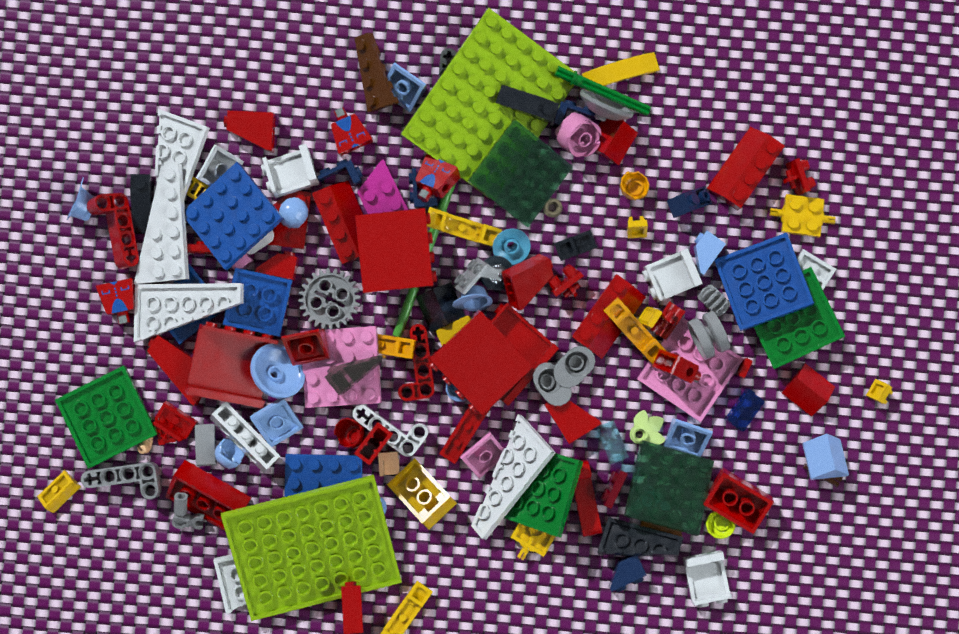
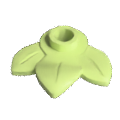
(649, 427)

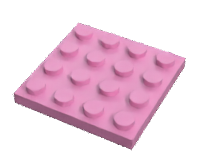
(344, 347)
(698, 396)

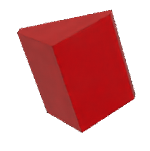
(615, 140)
(306, 346)
(808, 390)

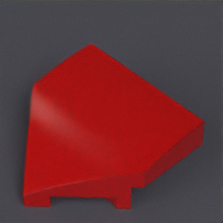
(173, 424)

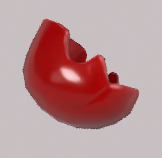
(349, 433)

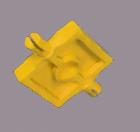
(802, 215)
(531, 540)

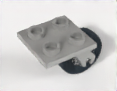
(488, 271)

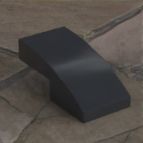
(576, 245)

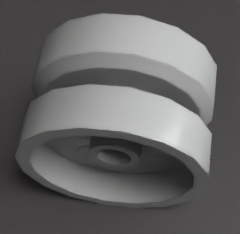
(708, 335)

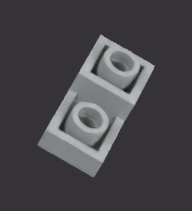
(205, 444)

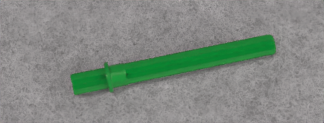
(580, 81)

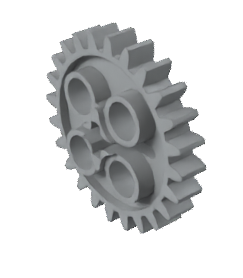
(337, 284)

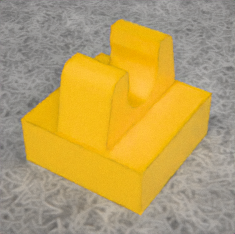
(637, 228)
(879, 391)

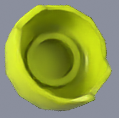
(719, 526)

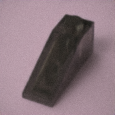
(348, 374)

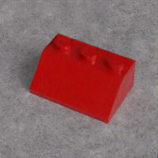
(738, 500)

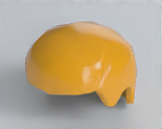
(634, 185)

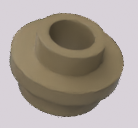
(557, 203)

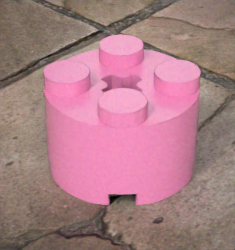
(578, 135)

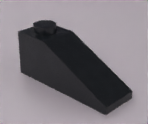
(527, 103)
(141, 200)

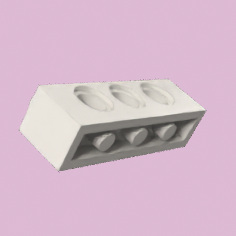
(244, 437)

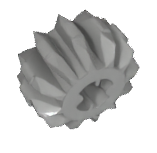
(714, 300)

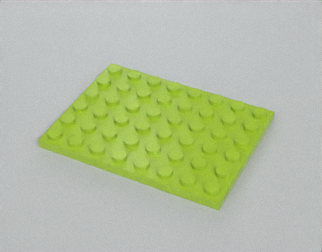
(460, 112)
(309, 545)

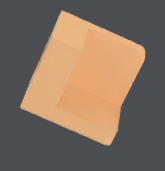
(388, 463)

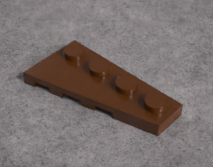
(375, 83)

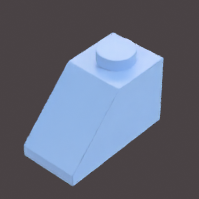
(706, 250)

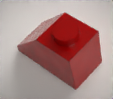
(280, 265)

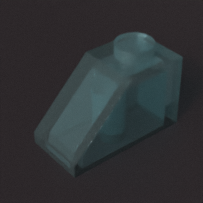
(612, 442)

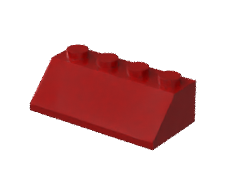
(745, 167)
(338, 210)
(597, 329)
(206, 493)

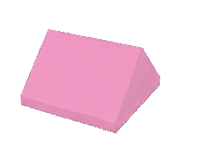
(483, 455)

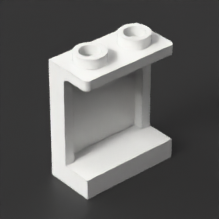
(290, 172)
(671, 275)
(707, 578)

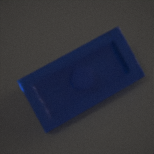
(744, 409)

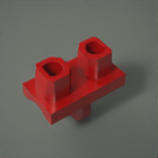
(797, 178)
(558, 286)
(668, 321)

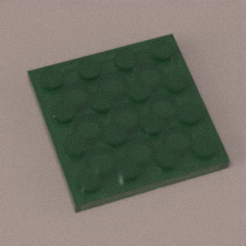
(520, 173)
(669, 488)

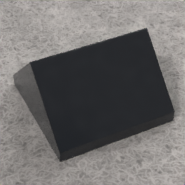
(438, 307)

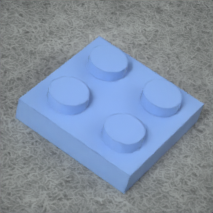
(276, 422)

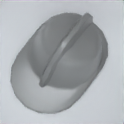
(574, 366)
(548, 387)

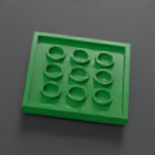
(802, 330)
(106, 416)
(548, 497)

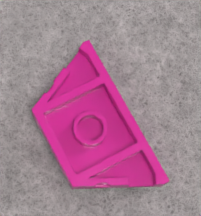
(380, 192)

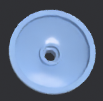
(275, 360)

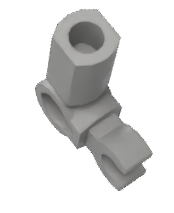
(181, 517)

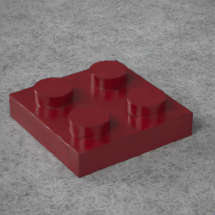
(609, 495)

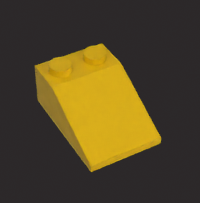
(421, 494)

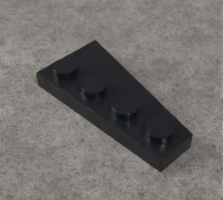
(636, 540)

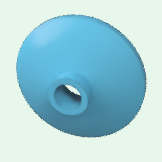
(517, 251)

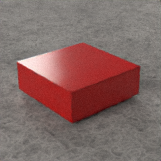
(744, 368)

